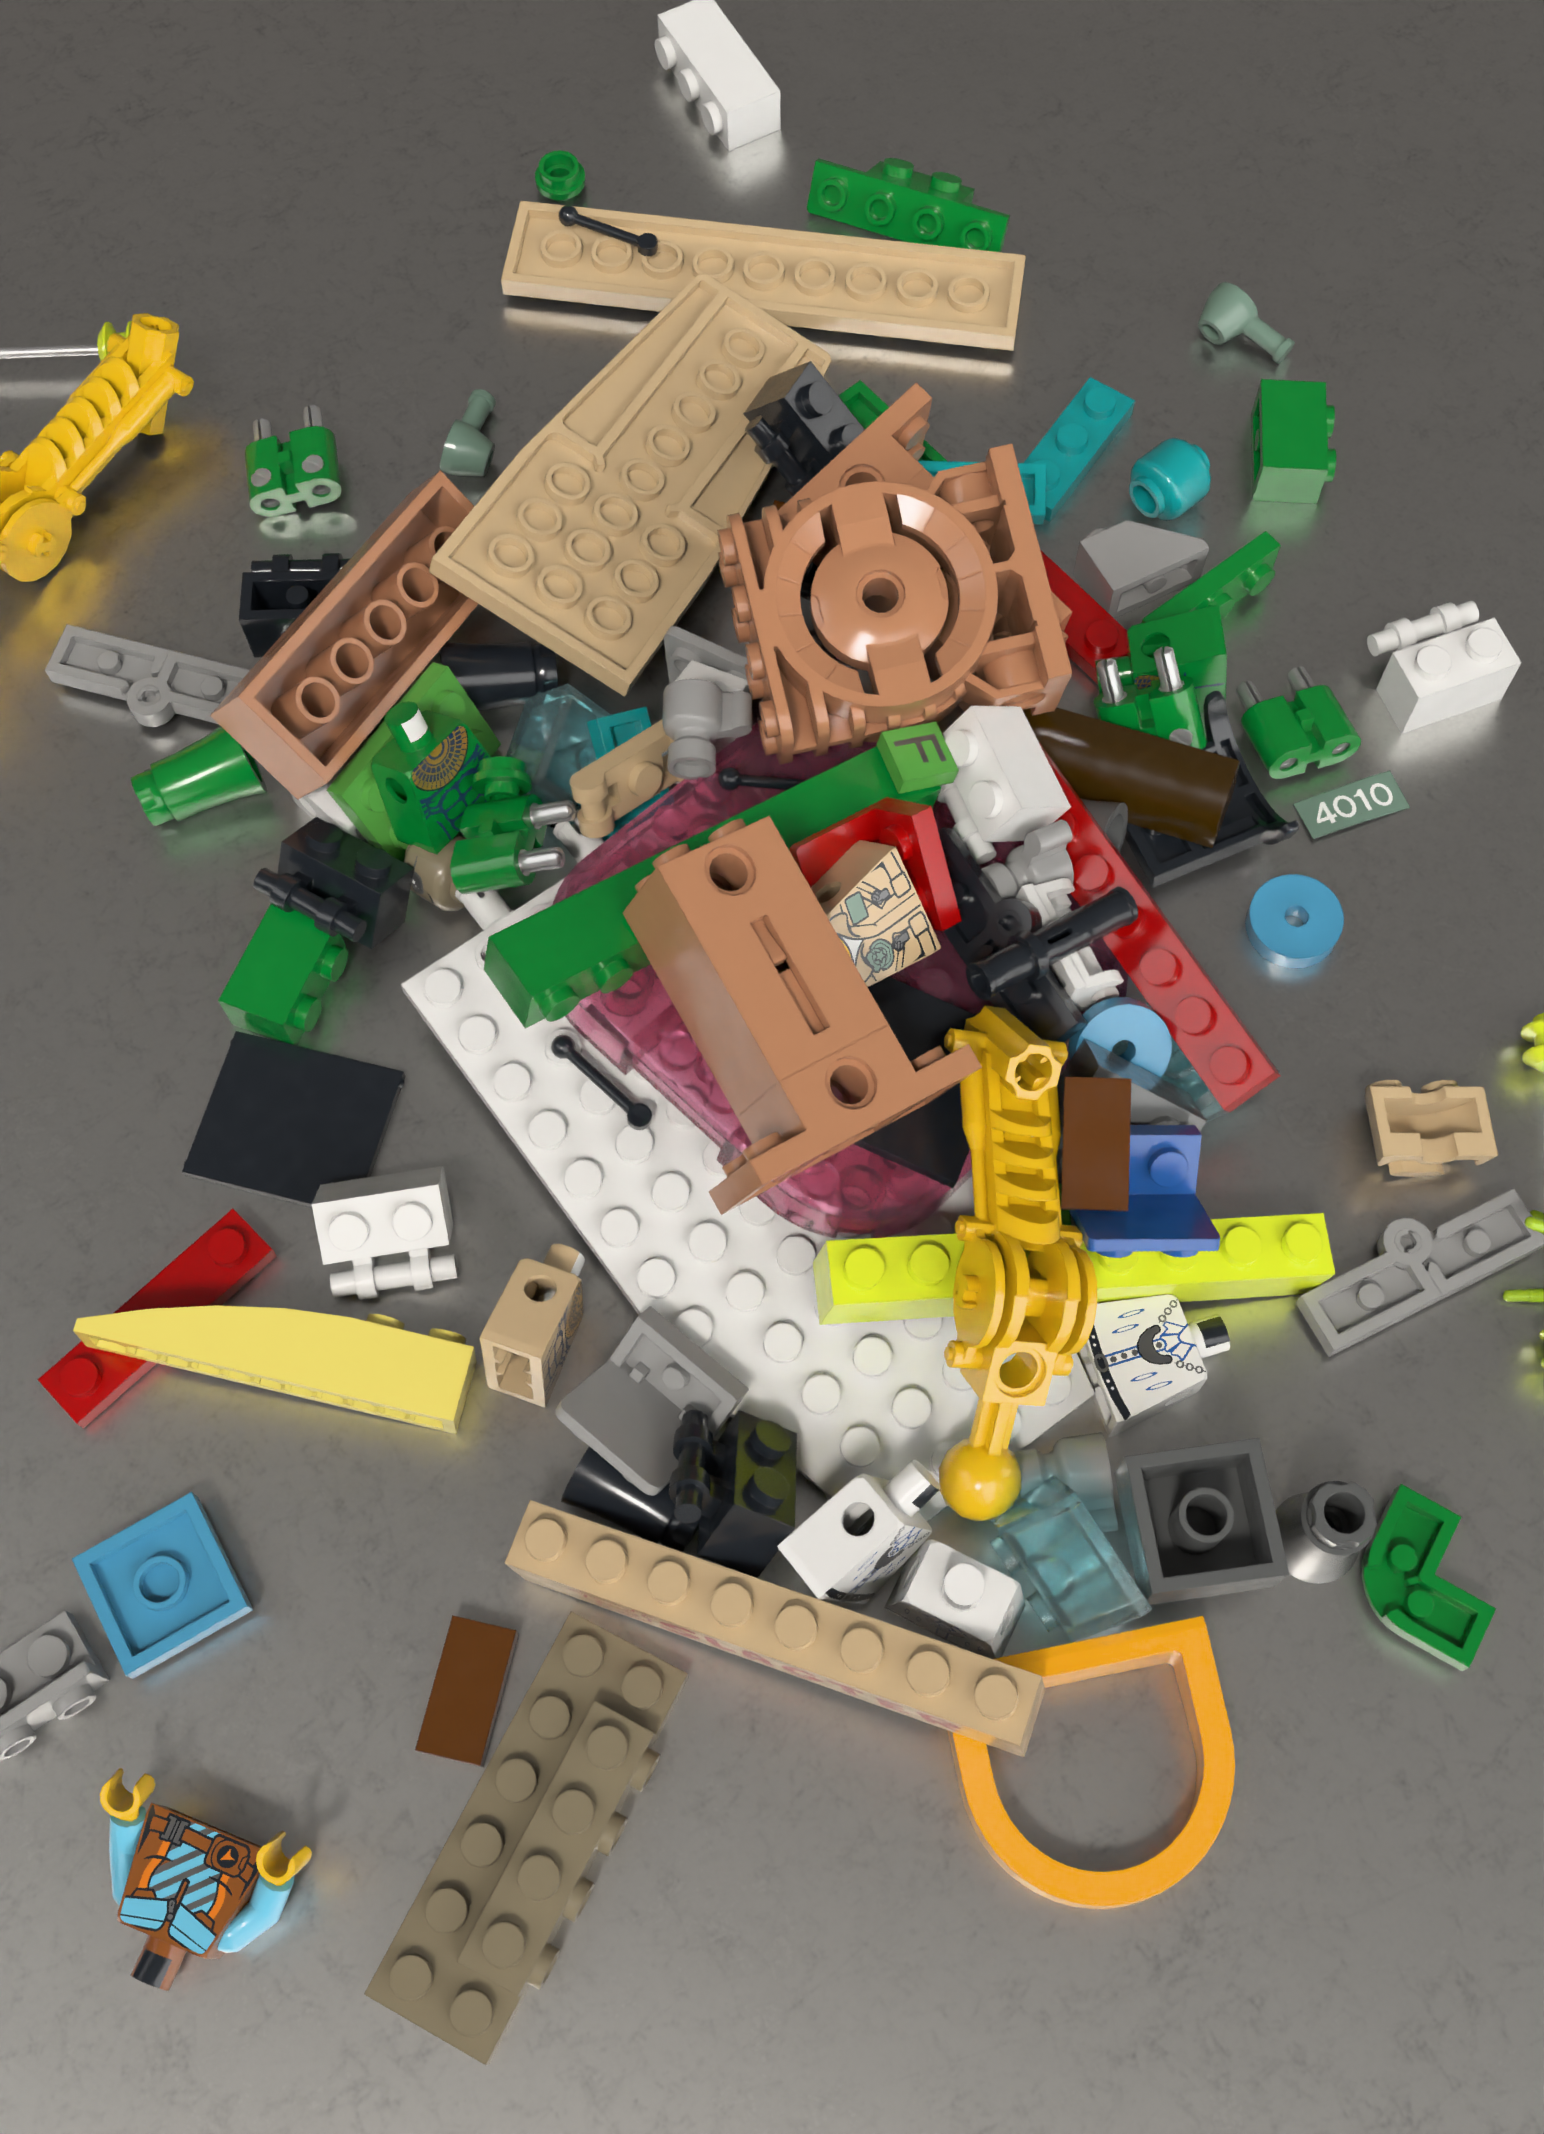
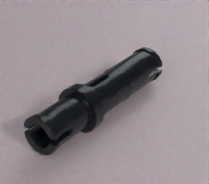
(1032, 953)

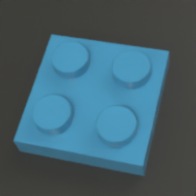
(162, 1585)

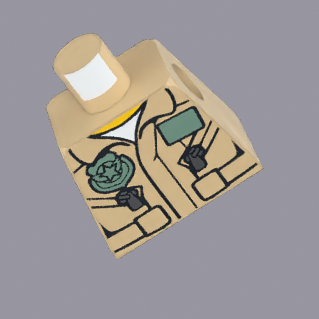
(876, 911)

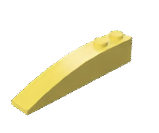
(304, 1354)

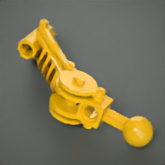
(103, 414)
(1000, 1297)

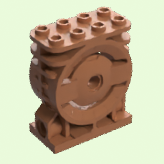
(893, 546)

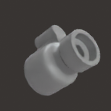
(694, 716)
(1035, 862)
(1083, 1466)

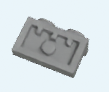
(44, 1678)

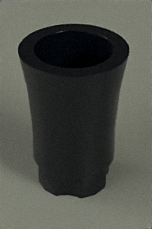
(501, 673)
(606, 1493)

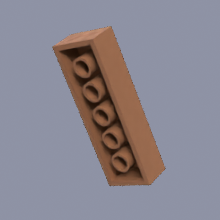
(352, 647)

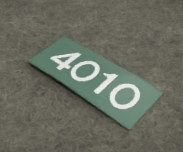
(1351, 804)

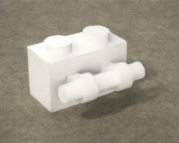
(1445, 673)
(1001, 780)
(384, 1218)

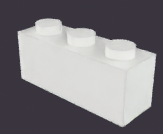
(718, 73)

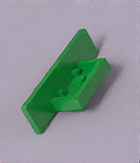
(906, 205)

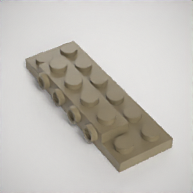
(529, 1839)

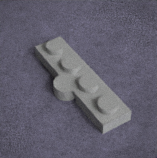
(146, 676)
(1418, 1270)

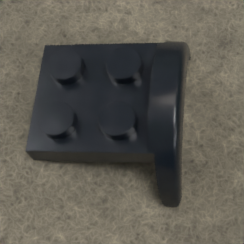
(1245, 824)

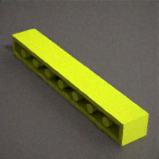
(917, 1273)

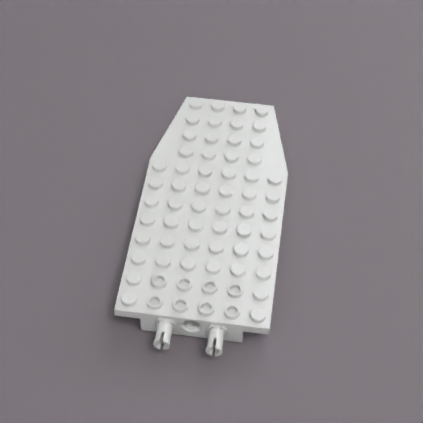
(730, 1281)

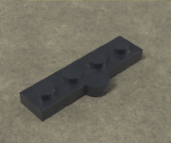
(987, 928)

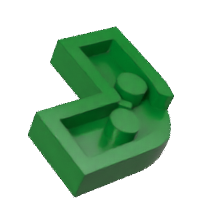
(1403, 1583)

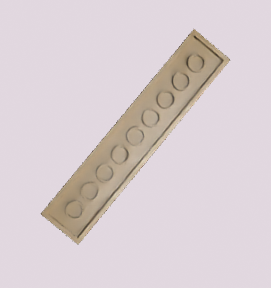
(788, 273)

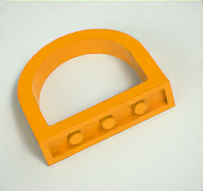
(1189, 1651)

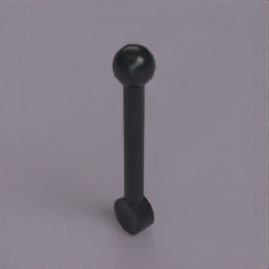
(646, 242)
(731, 779)
(638, 1114)

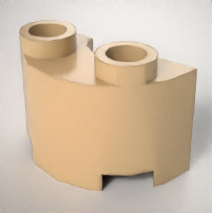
(1429, 1127)

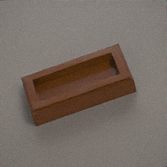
(1096, 1144)
(467, 1691)

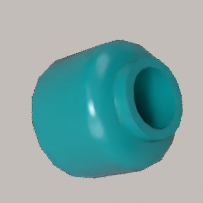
(1170, 479)

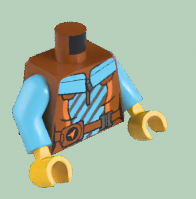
(189, 1881)

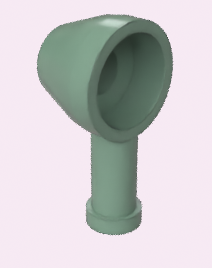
(1233, 312)
(466, 448)

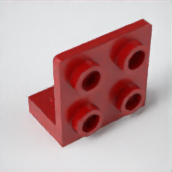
(897, 824)

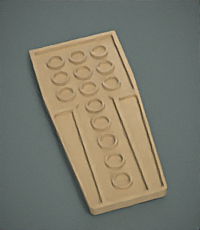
(620, 498)

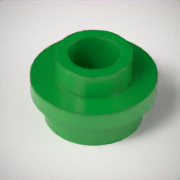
(559, 176)
(501, 778)

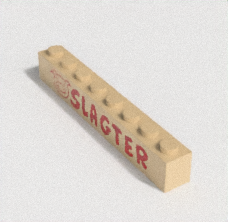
(779, 1628)

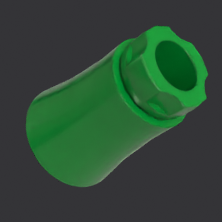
(198, 779)

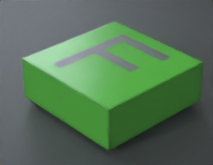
(917, 757)

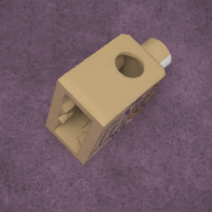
(534, 1325)

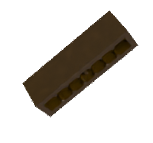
(1159, 780)

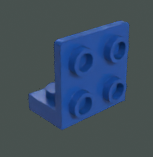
(1162, 1199)

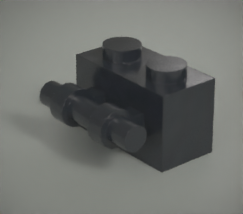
(799, 424)
(279, 592)
(339, 883)
(736, 1488)

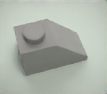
(1136, 565)

